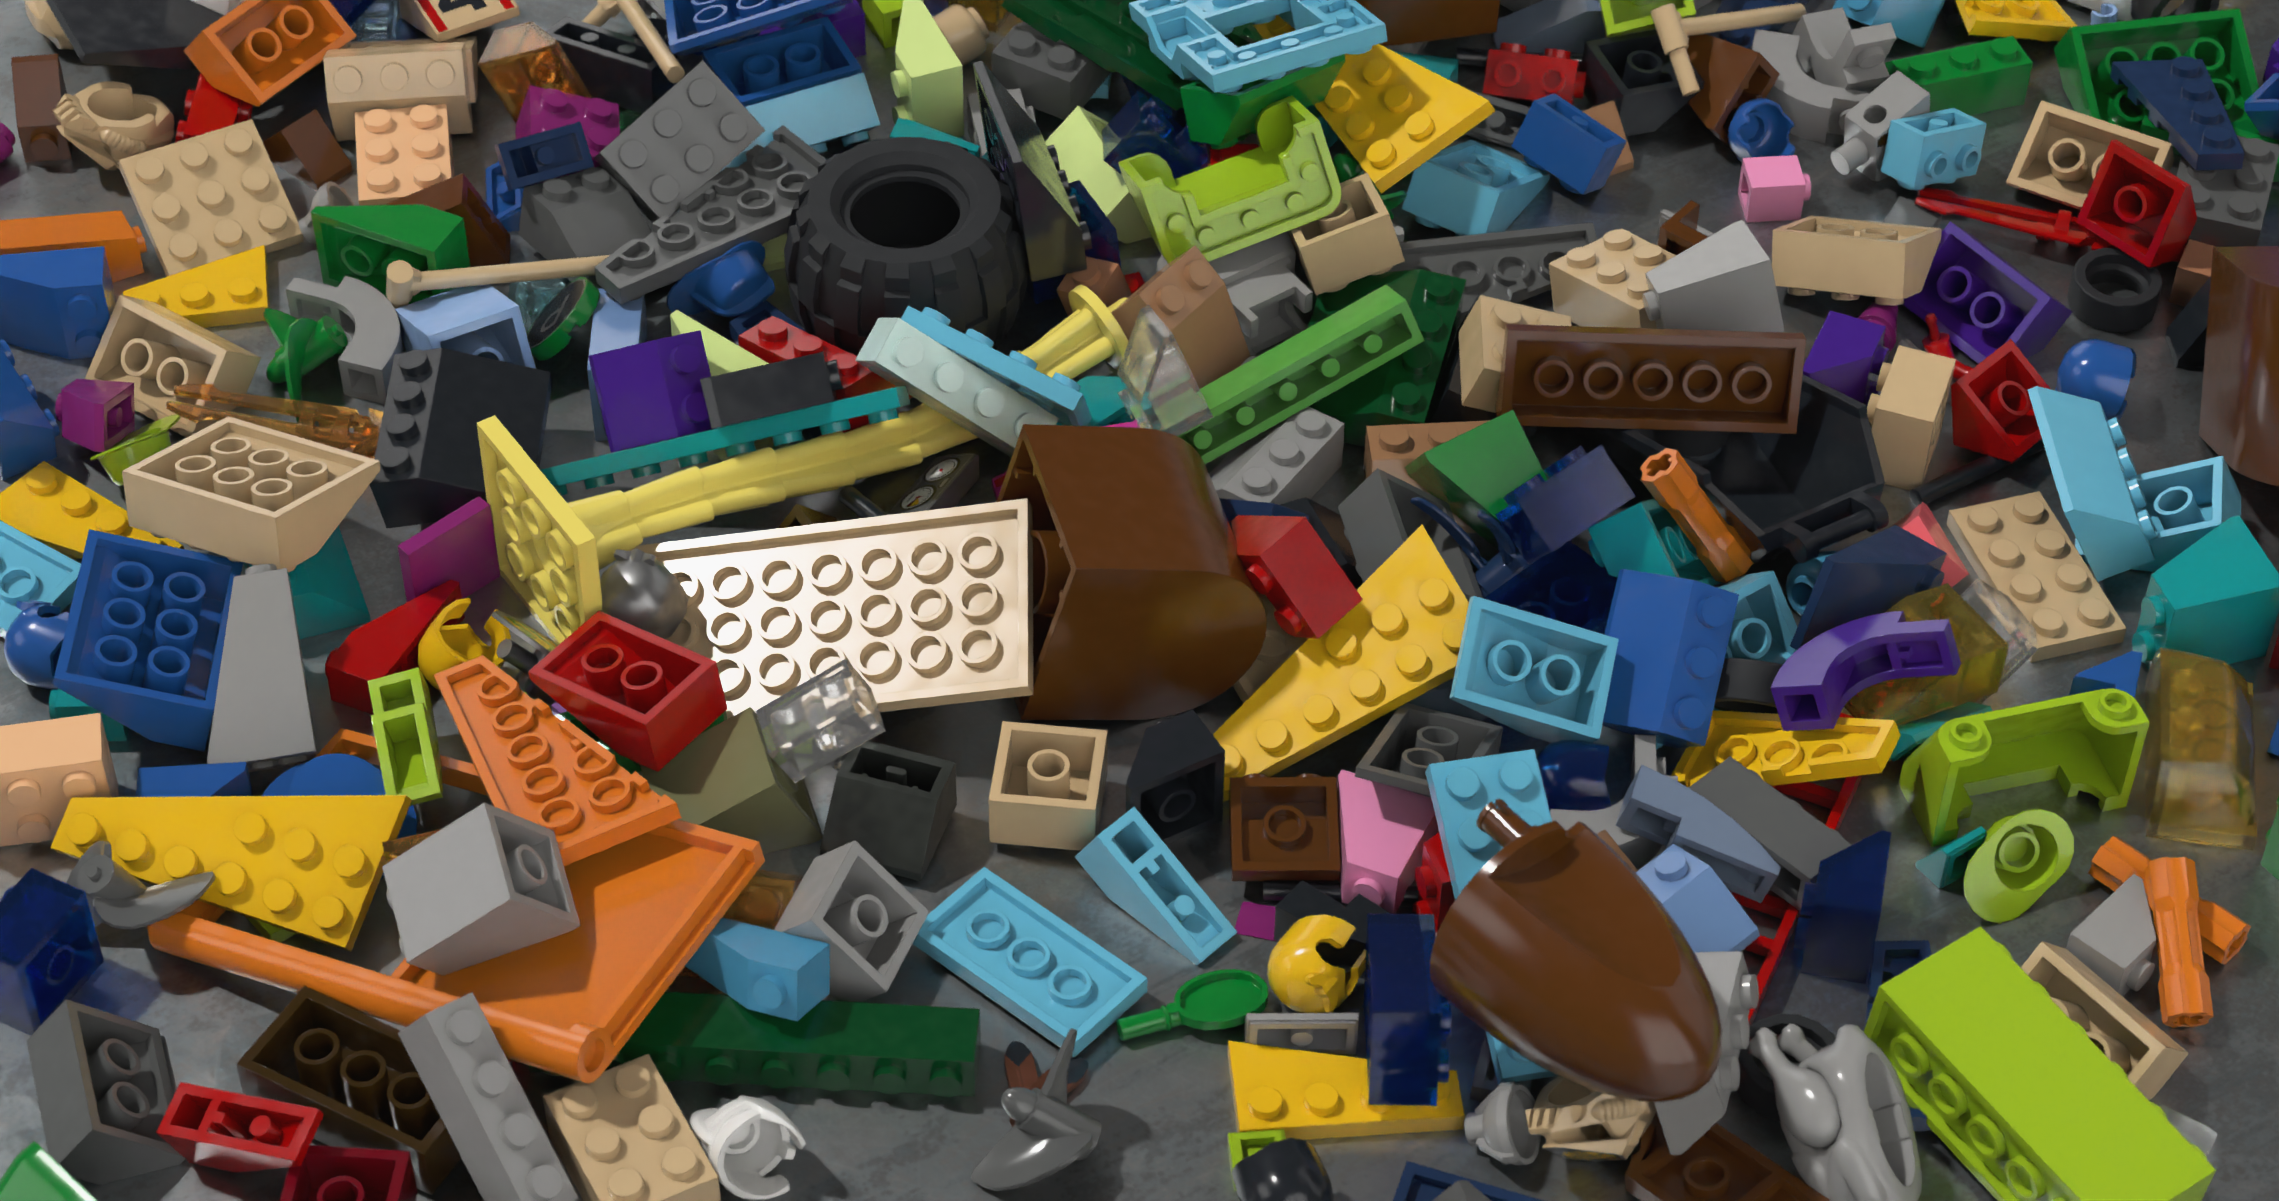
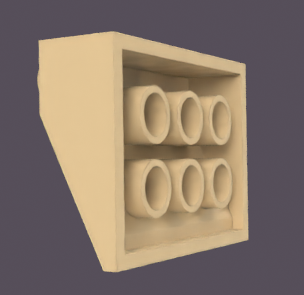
(247, 492)

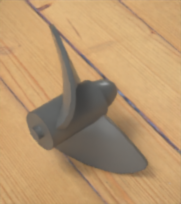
(122, 899)
(1045, 1132)

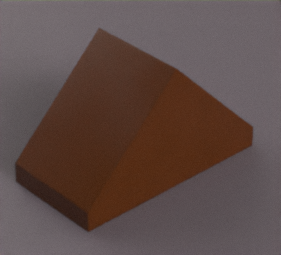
(309, 152)

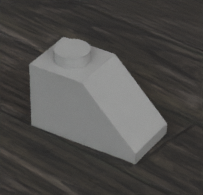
(2118, 938)

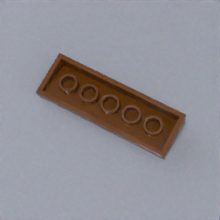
(1651, 378)

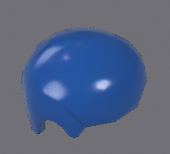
(1760, 130)

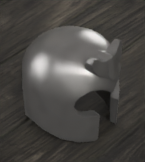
(643, 593)

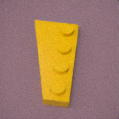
(62, 511)

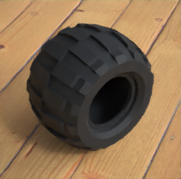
(901, 230)

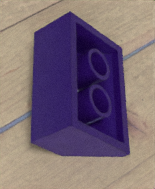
(1985, 299)

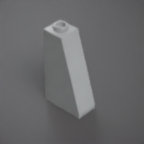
(262, 685)

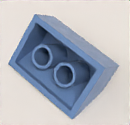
(1698, 902)

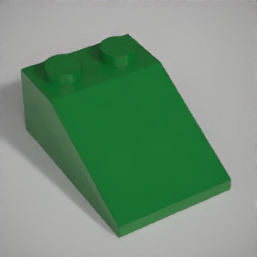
(370, 237)

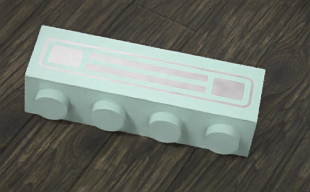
(950, 384)

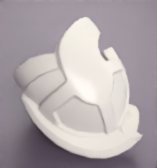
(746, 1143)

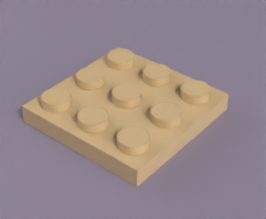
(210, 198)

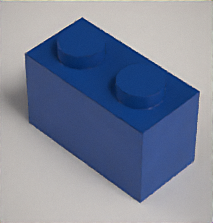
(1568, 144)

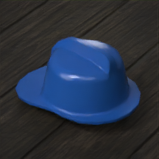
(725, 284)

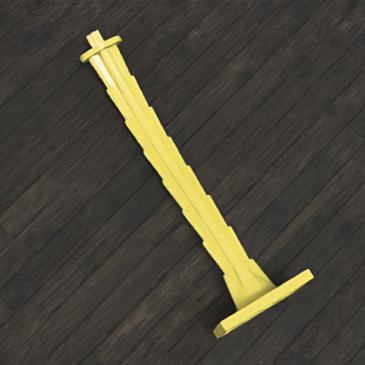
(556, 548)

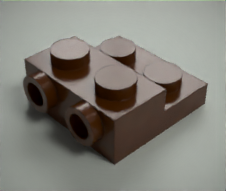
(1284, 828)

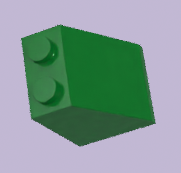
(1478, 470)

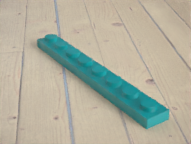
(734, 438)

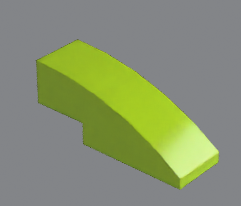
(406, 736)

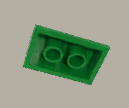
(1971, 76)
(1226, 116)

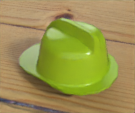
(136, 447)
(2017, 864)

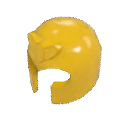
(455, 644)
(1302, 976)

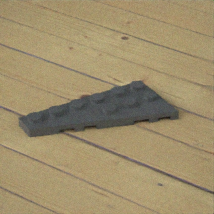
(725, 211)
(1497, 263)

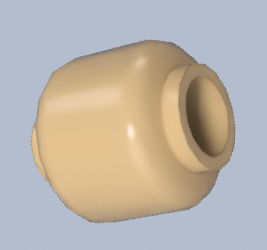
(963, 31)

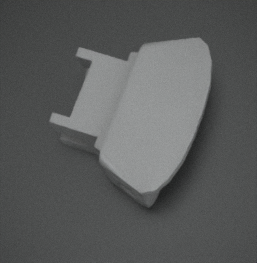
(1264, 290)

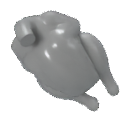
(1843, 1115)

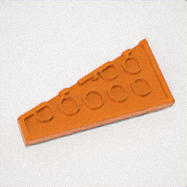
(547, 765)

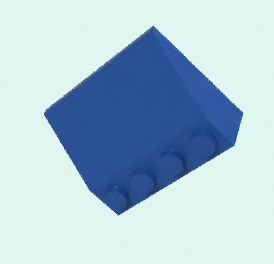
(705, 24)
(148, 636)

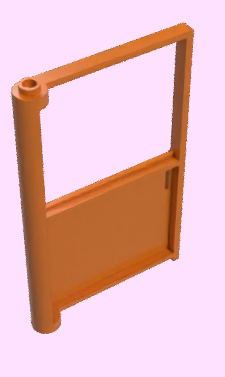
(549, 1004)

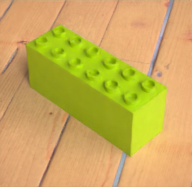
(2024, 1085)

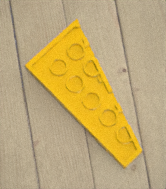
(2017, 18)
(1392, 110)
(1366, 665)
(274, 858)

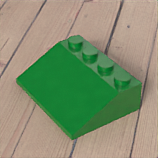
(2214, 36)

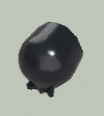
(1283, 1172)

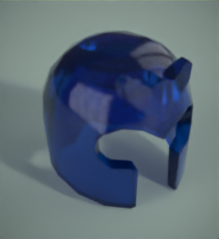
(1575, 775)

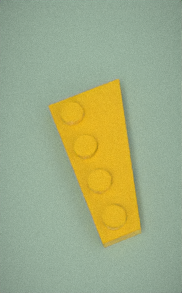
(1790, 757)
(1325, 1096)

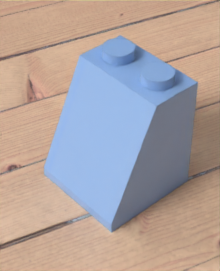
(467, 321)

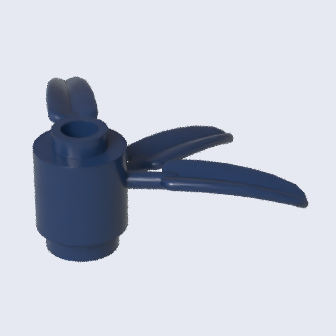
(1490, 573)

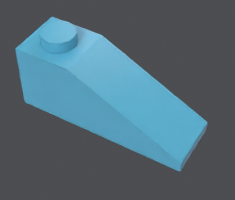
(1154, 887)

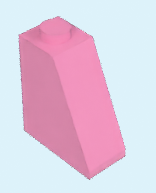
(1380, 839)

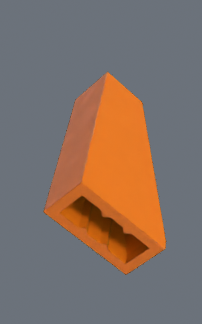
(60, 232)

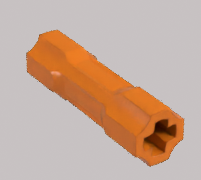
(1678, 491)
(2220, 930)
(2183, 979)

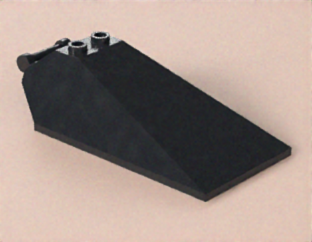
(1783, 486)

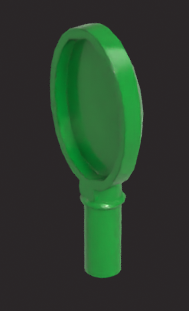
(1203, 1003)

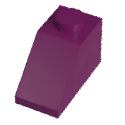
(96, 412)

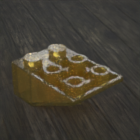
(1979, 675)

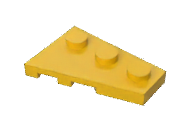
(215, 293)

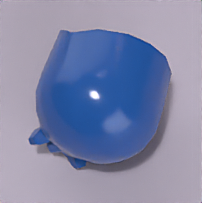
(2098, 373)
(35, 643)

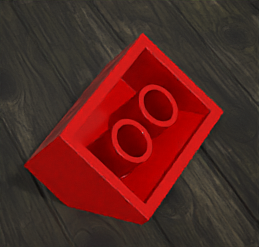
(779, 341)

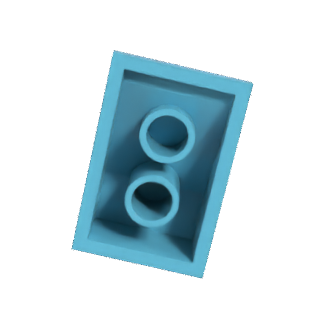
(1472, 189)
(2185, 505)
(1533, 672)

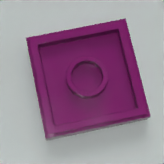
(454, 549)

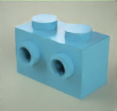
(1933, 148)

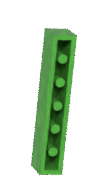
(1303, 370)

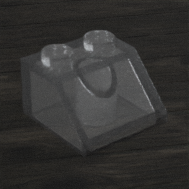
(1158, 381)

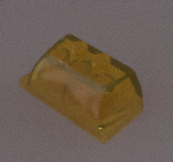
(2199, 752)

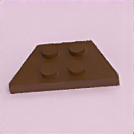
(1710, 1170)

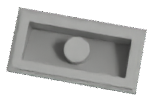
(1304, 1031)

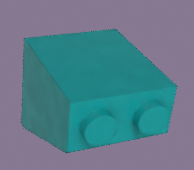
(2212, 599)

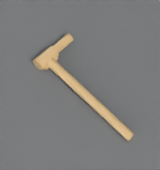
(645, 30)
(1674, 32)
(405, 281)

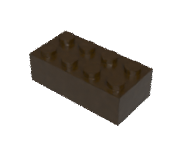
(357, 1076)

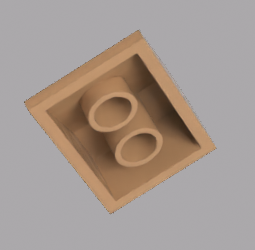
(1197, 312)

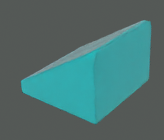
(1951, 860)

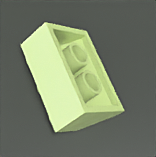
(1081, 156)

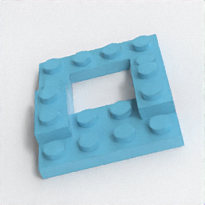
(1193, 43)

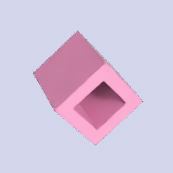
(1773, 188)

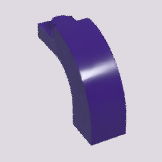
(1854, 656)

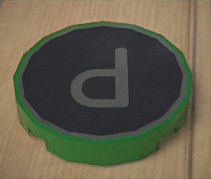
(554, 323)

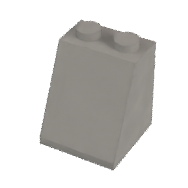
(1716, 286)
(479, 891)

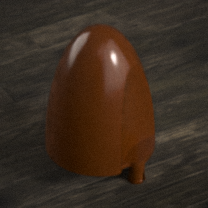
(1577, 964)

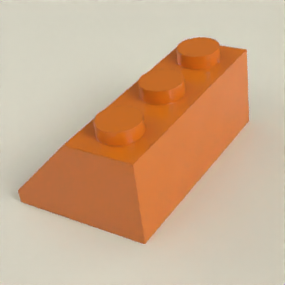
(267, 46)

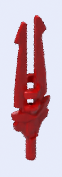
(2049, 225)

